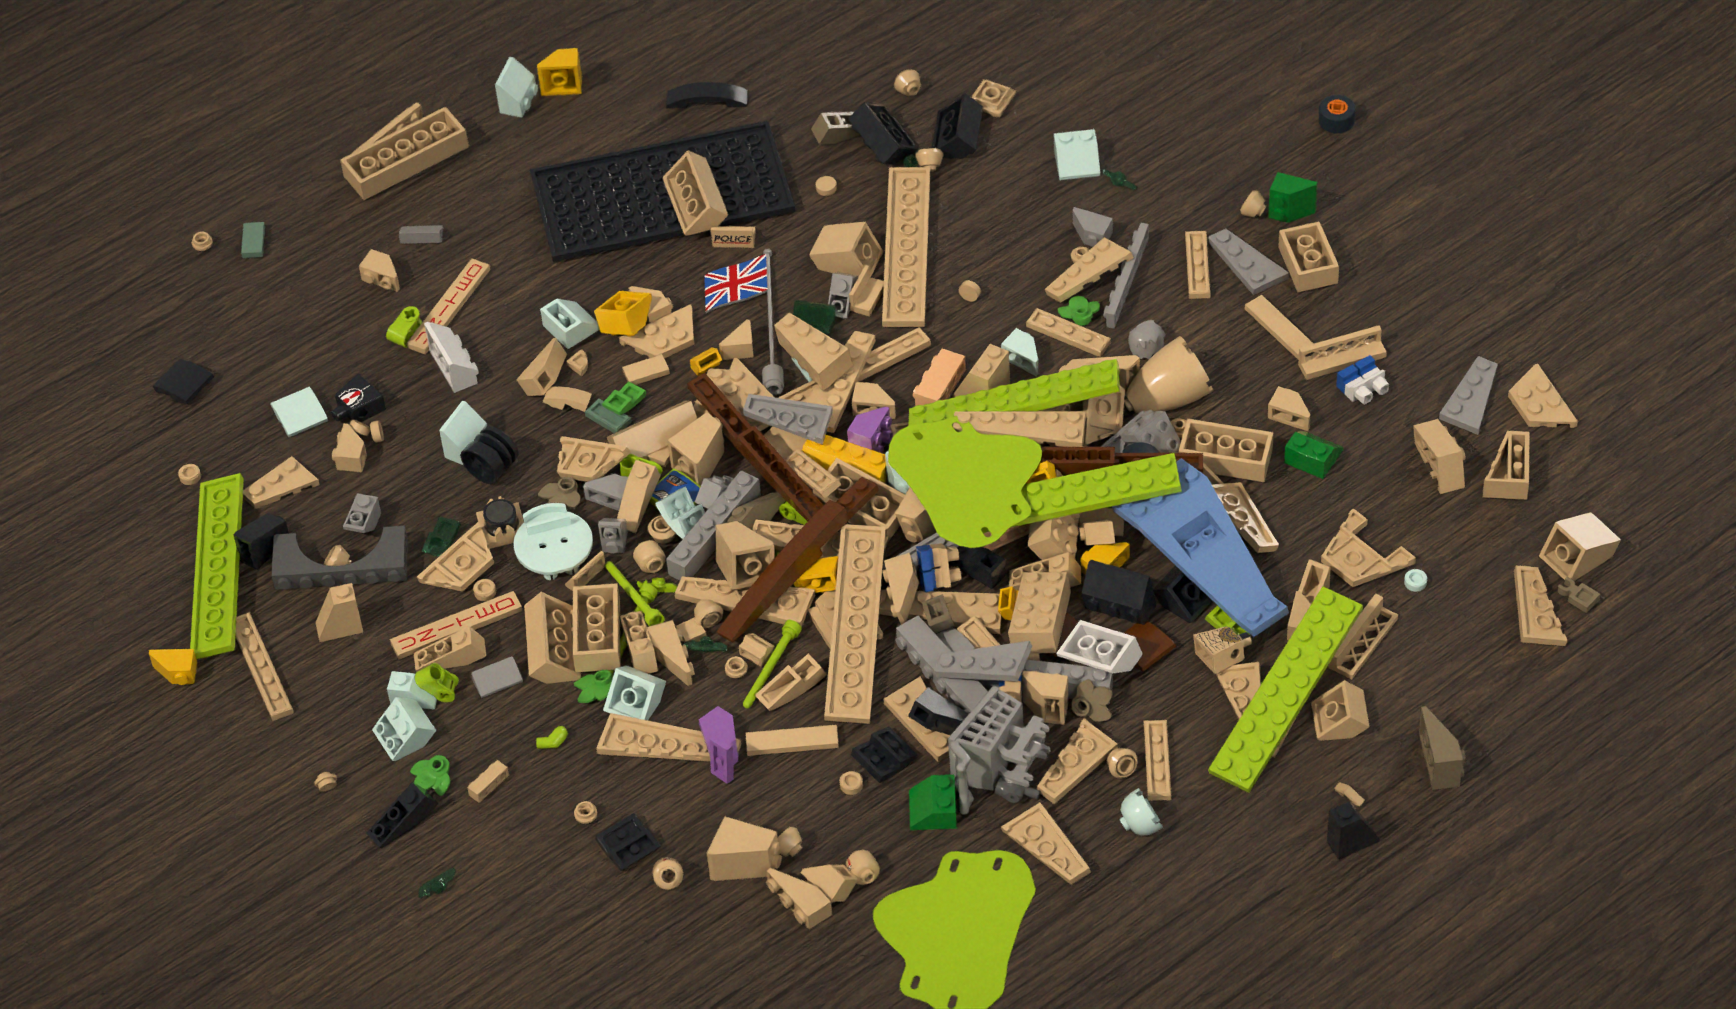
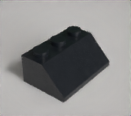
(958, 127)
(882, 133)
(1118, 592)
(1181, 595)

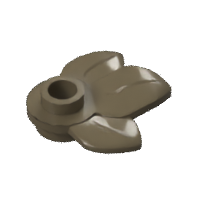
(562, 492)
(1094, 698)

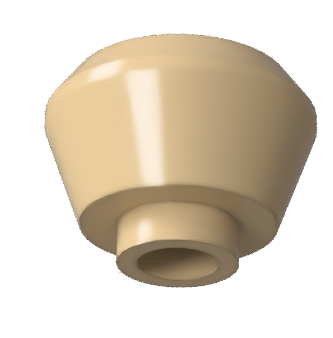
(908, 82)
(929, 158)
(1253, 205)
(660, 530)
(337, 557)
(707, 613)
(1122, 762)
(790, 842)

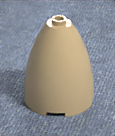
(1168, 380)

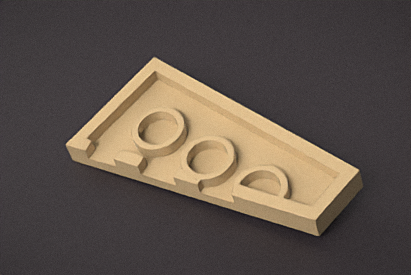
(1099, 259)
(1246, 517)
(1535, 610)
(900, 705)
(1080, 757)
(1045, 840)

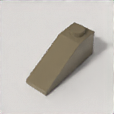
(833, 128)
(758, 509)

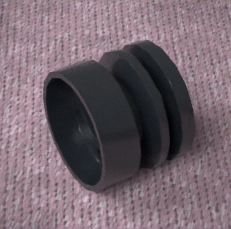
(489, 455)

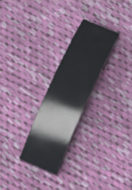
(707, 92)

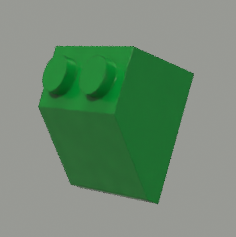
(1291, 198)
(1311, 453)
(933, 803)

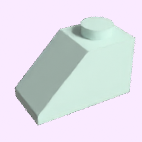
(1022, 351)
(404, 685)

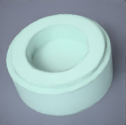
(1415, 580)

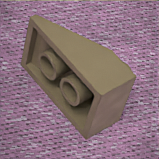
(1441, 752)

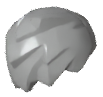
(1146, 339)

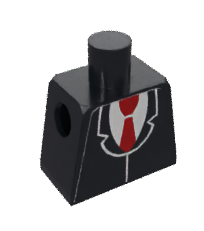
(358, 401)

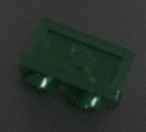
(816, 314)

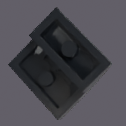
(183, 381)
(884, 754)
(627, 842)

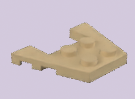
(1356, 560)

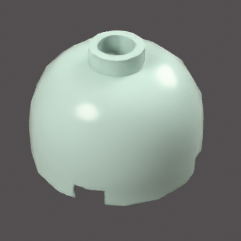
(1139, 815)

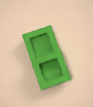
(625, 399)

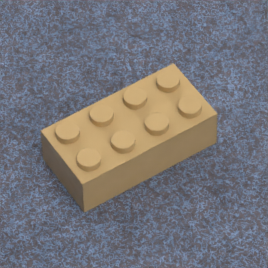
(1229, 449)
(878, 510)
(1054, 535)
(1040, 610)
(596, 627)

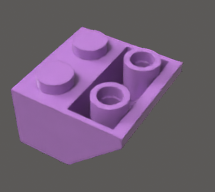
(871, 429)

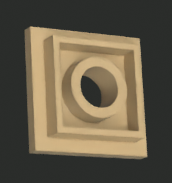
(996, 104)

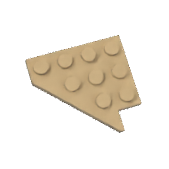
(736, 386)

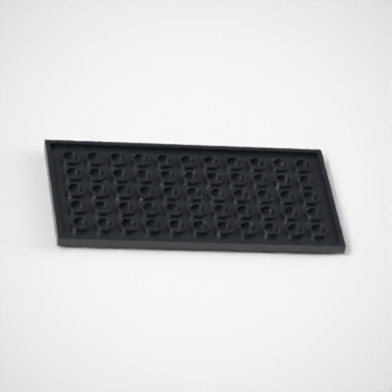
(624, 201)

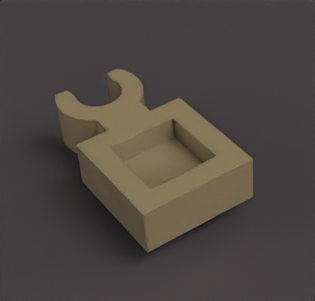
(1579, 596)

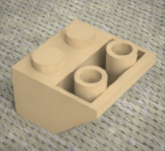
(1046, 695)

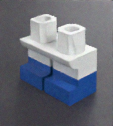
(1361, 380)

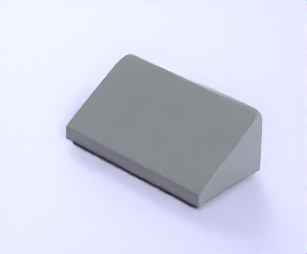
(421, 234)
(496, 677)

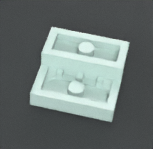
(299, 412)
(680, 511)

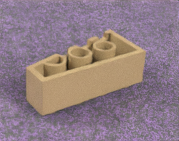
(815, 351)

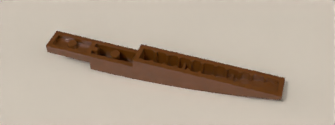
(756, 448)
(1081, 459)
(796, 558)

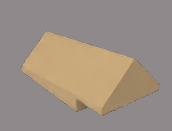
(653, 433)

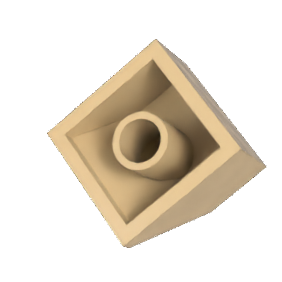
(1340, 712)

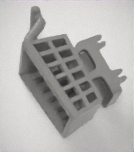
(1005, 742)

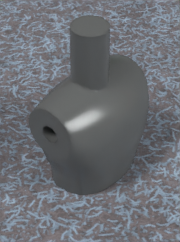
(1014, 792)

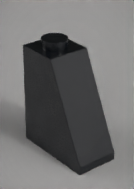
(256, 539)
(1348, 831)

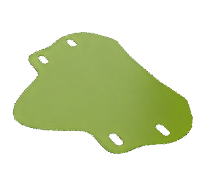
(966, 477)
(958, 928)

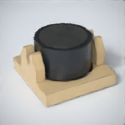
(500, 519)

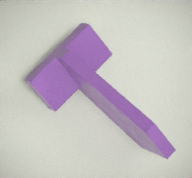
(720, 741)

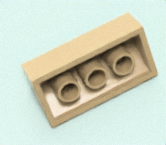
(694, 194)
(550, 639)

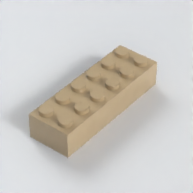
(404, 153)

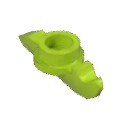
(660, 585)

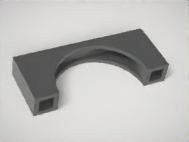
(383, 564)

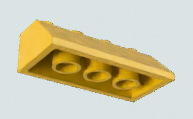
(864, 459)

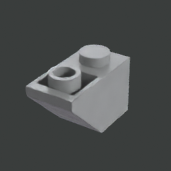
(839, 292)
(711, 489)
(363, 514)
(613, 534)

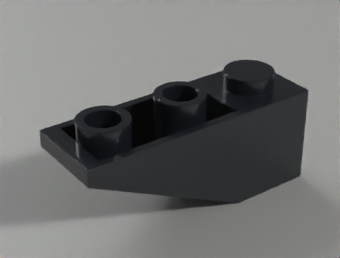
(981, 565)
(939, 714)
(402, 815)

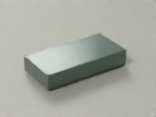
(253, 239)
(606, 417)

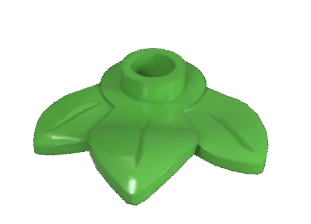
(1079, 310)
(594, 686)
(430, 777)

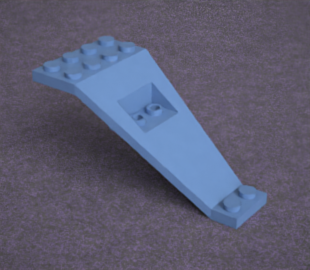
(1207, 548)

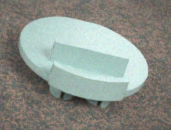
(548, 527)

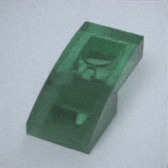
(441, 537)

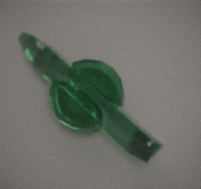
(911, 161)
(1119, 179)
(705, 645)
(436, 884)

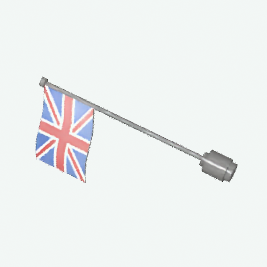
(739, 284)

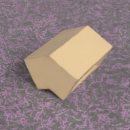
(756, 649)

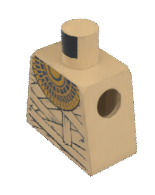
(1221, 647)

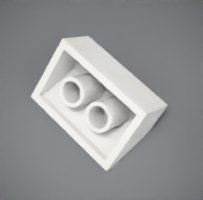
(450, 357)
(1101, 648)

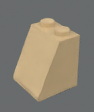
(846, 249)
(987, 373)
(697, 448)
(914, 518)
(1578, 546)
(742, 554)
(742, 851)

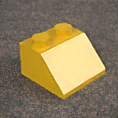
(560, 73)
(624, 313)

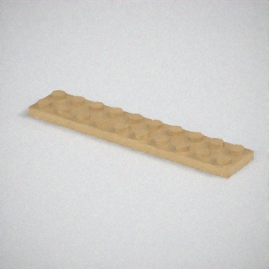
(906, 247)
(855, 624)

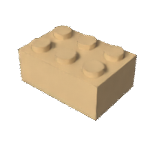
(1308, 256)

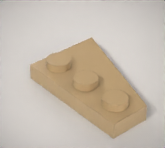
(282, 480)
(1240, 684)

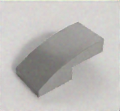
(955, 640)

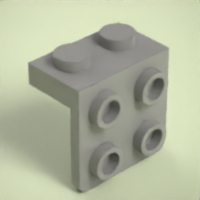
(1153, 429)

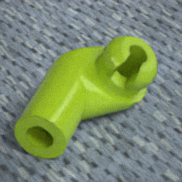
(554, 740)

